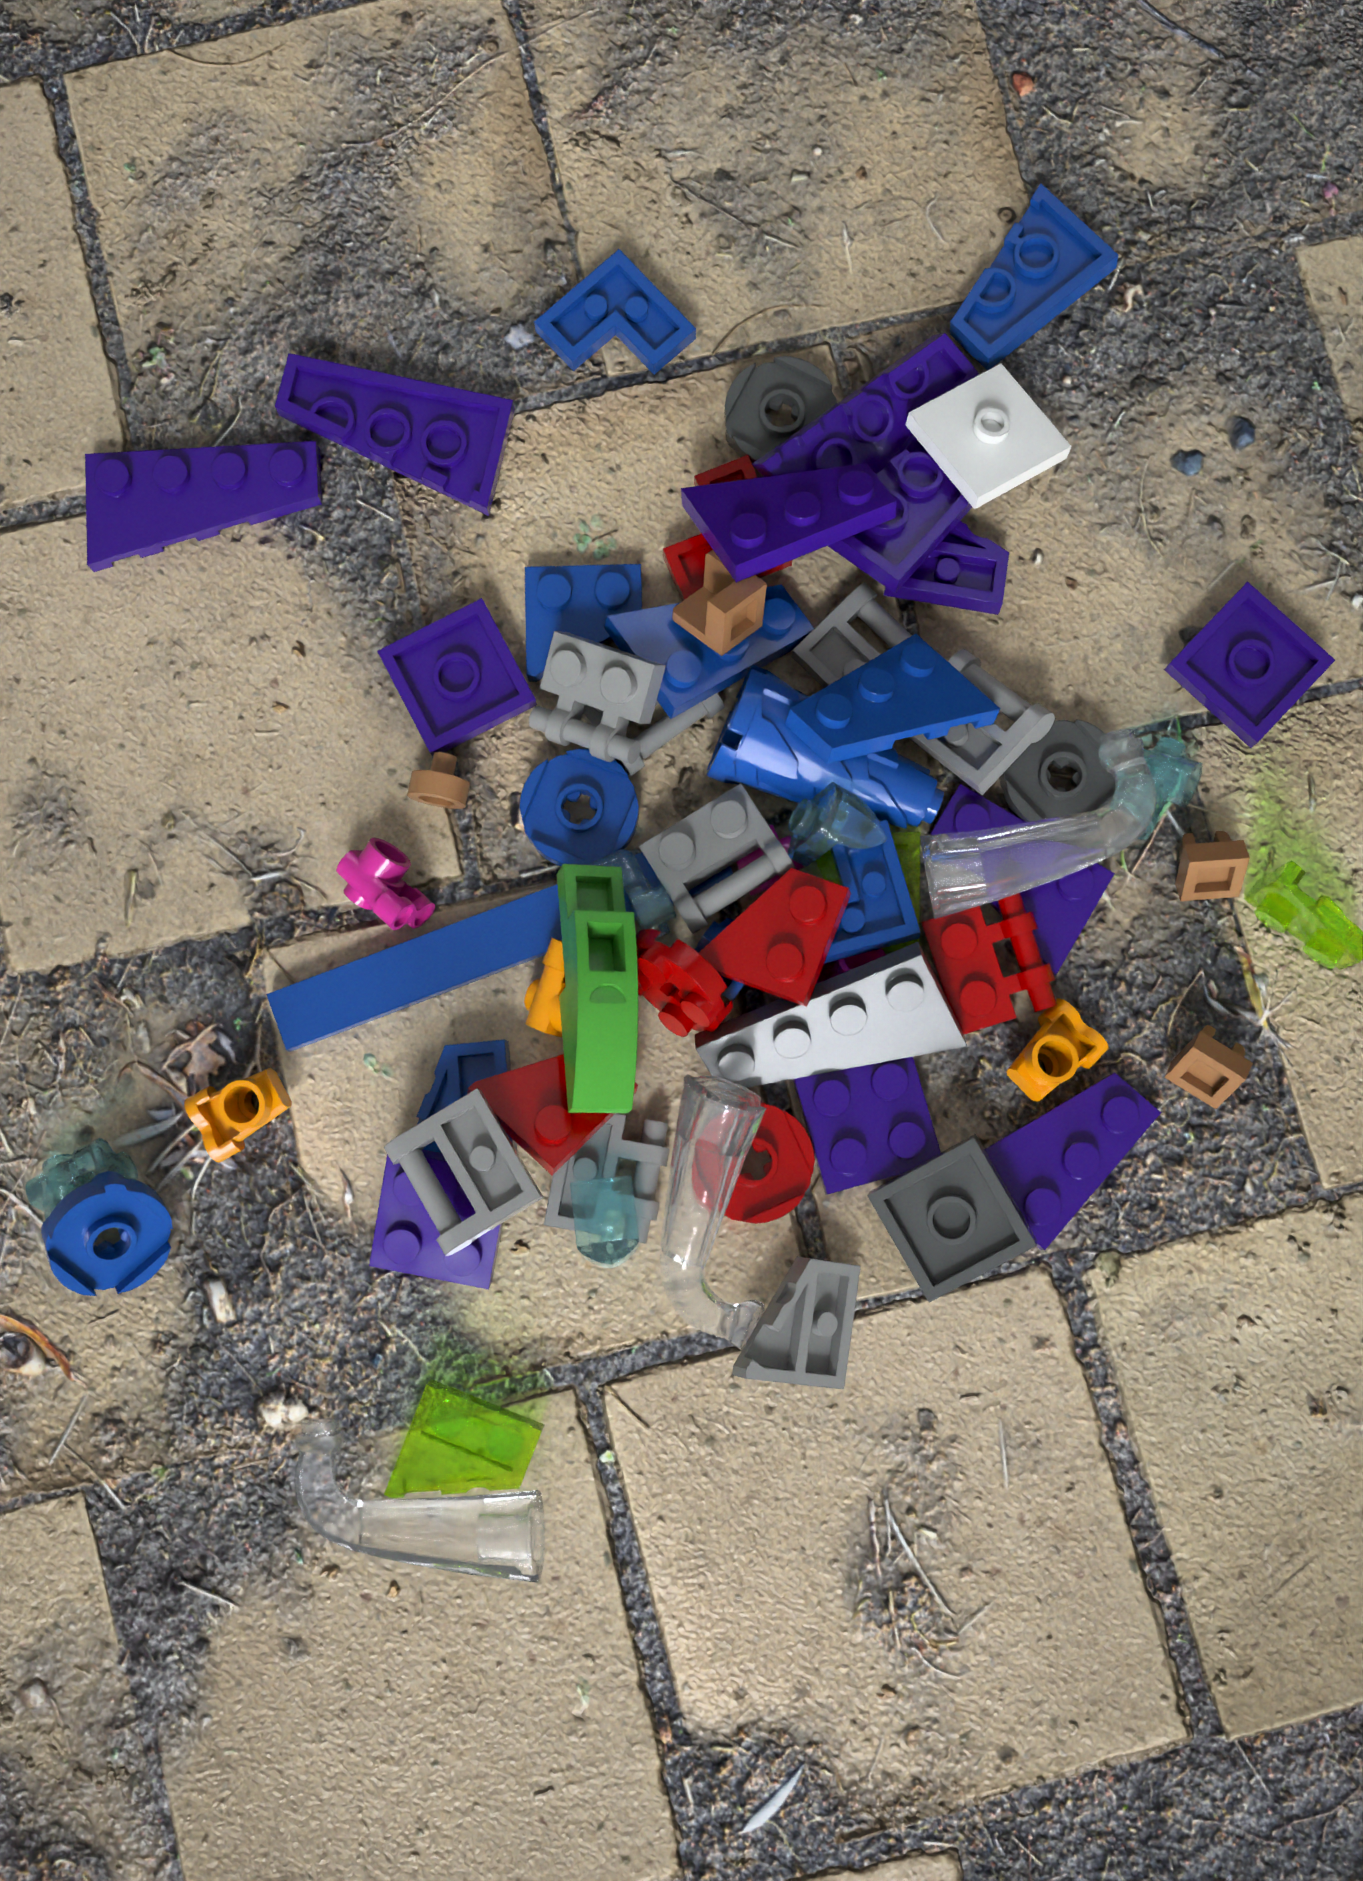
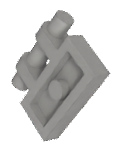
(601, 678)
(600, 1159)

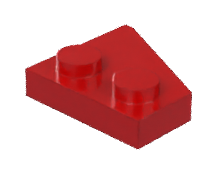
(782, 937)
(535, 1111)

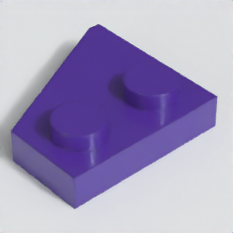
(960, 574)

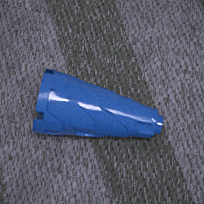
(769, 757)

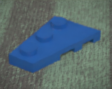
(1035, 277)
(693, 668)
(887, 700)

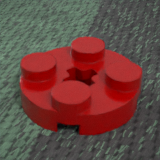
(680, 985)
(785, 1175)

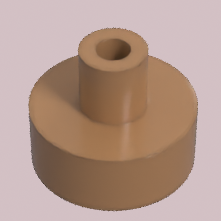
(439, 785)

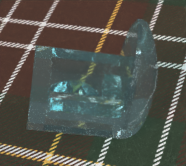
(829, 820)
(605, 1220)

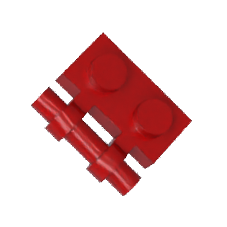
(971, 969)

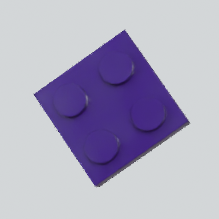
(1249, 665)
(457, 677)
(866, 1122)
(407, 1235)

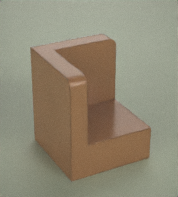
(722, 610)

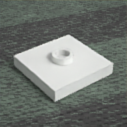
(987, 435)

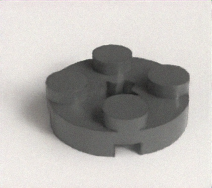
(770, 386)
(1065, 744)

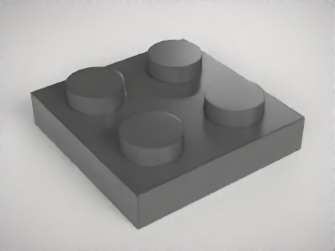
(952, 1218)

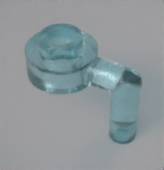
(649, 904)

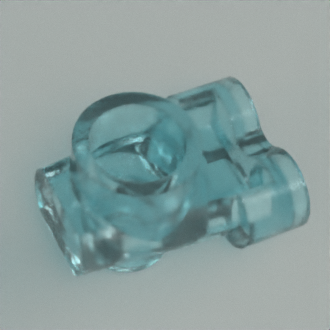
(1173, 775)
(69, 1171)

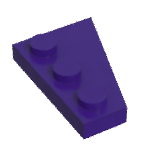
(786, 515)
(1059, 905)
(1069, 1152)

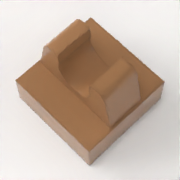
(1211, 868)
(1209, 1068)

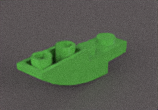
(600, 989)

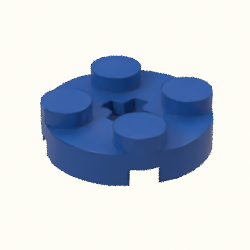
(567, 779)
(102, 1205)

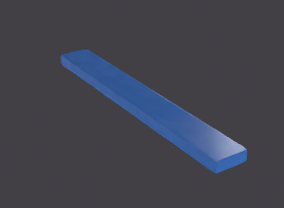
(428, 965)

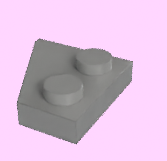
(805, 1327)

